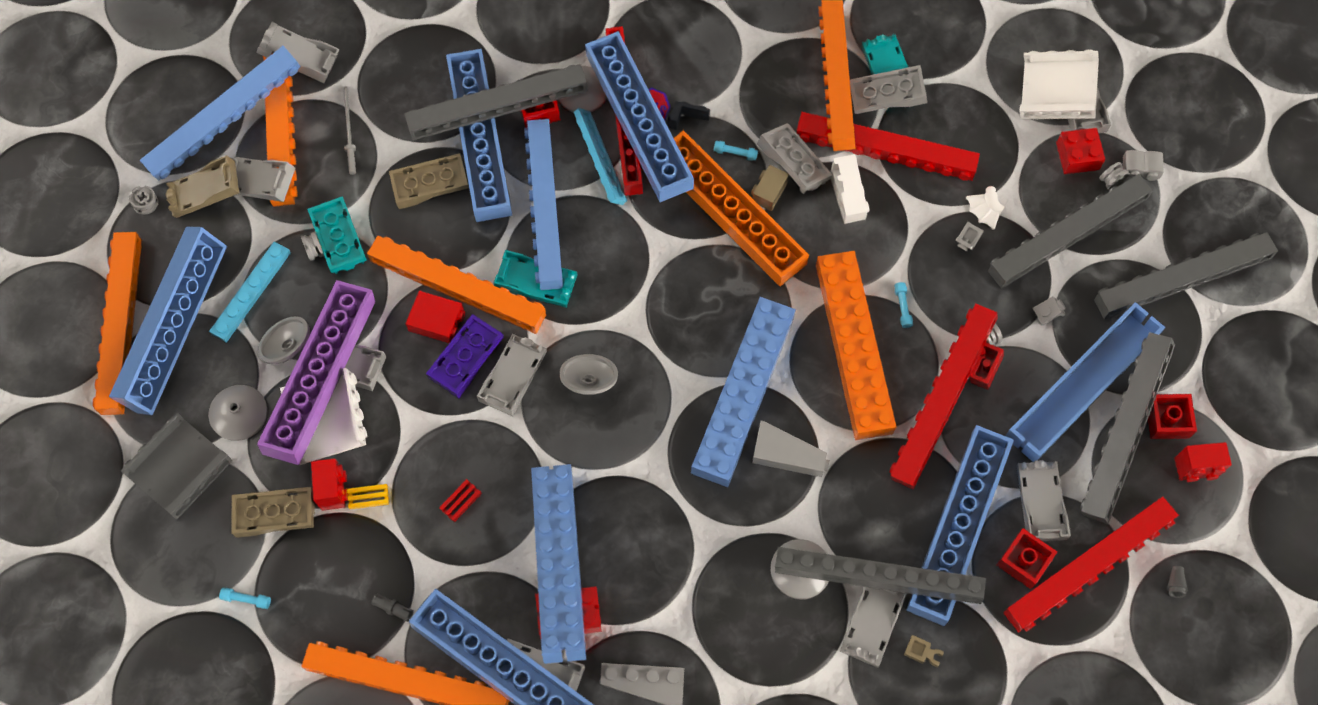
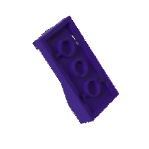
(464, 356)

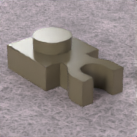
(920, 650)

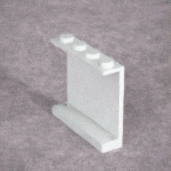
(1060, 85)
(340, 424)

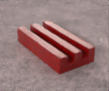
(465, 506)

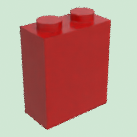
(435, 317)

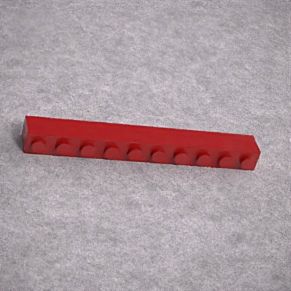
(895, 148)
(629, 162)
(943, 396)
(1090, 564)

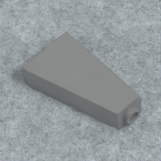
(786, 452)

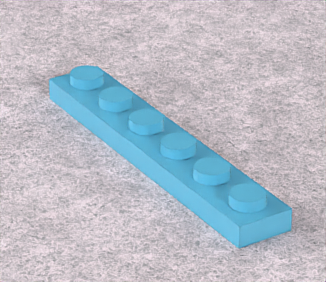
(600, 156)
(250, 292)

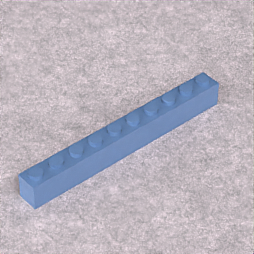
(220, 113)
(544, 208)

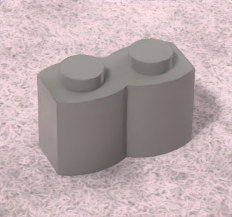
(1147, 164)

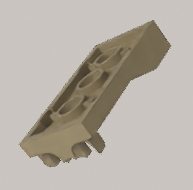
(427, 180)
(203, 188)
(272, 511)

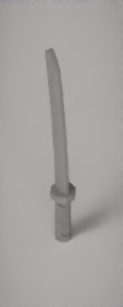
(350, 148)

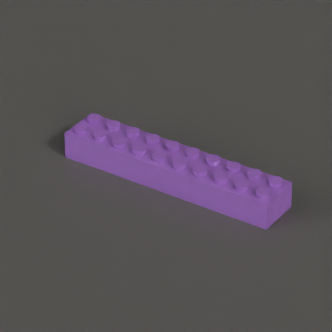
(316, 373)

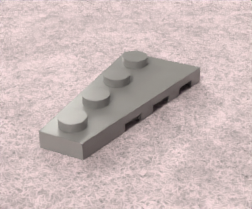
(646, 682)

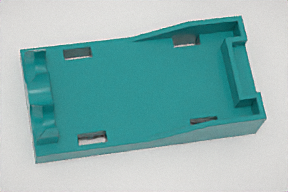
(883, 54)
(337, 235)
(520, 279)

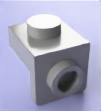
(969, 236)
(1049, 310)

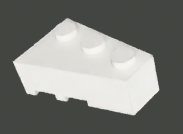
(849, 189)

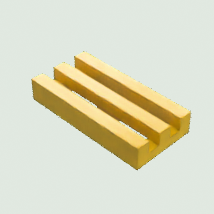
(351, 498)

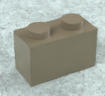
(770, 187)

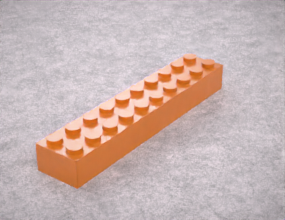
(740, 215)
(855, 346)

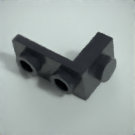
(687, 109)

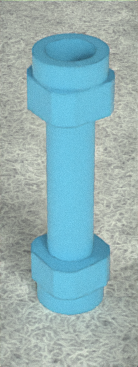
(720, 147)
(901, 291)
(261, 601)

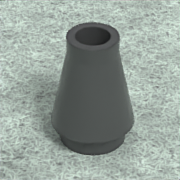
(1177, 583)

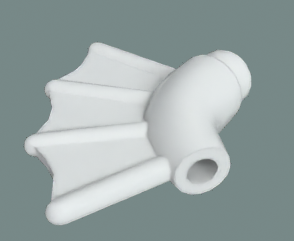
(986, 207)

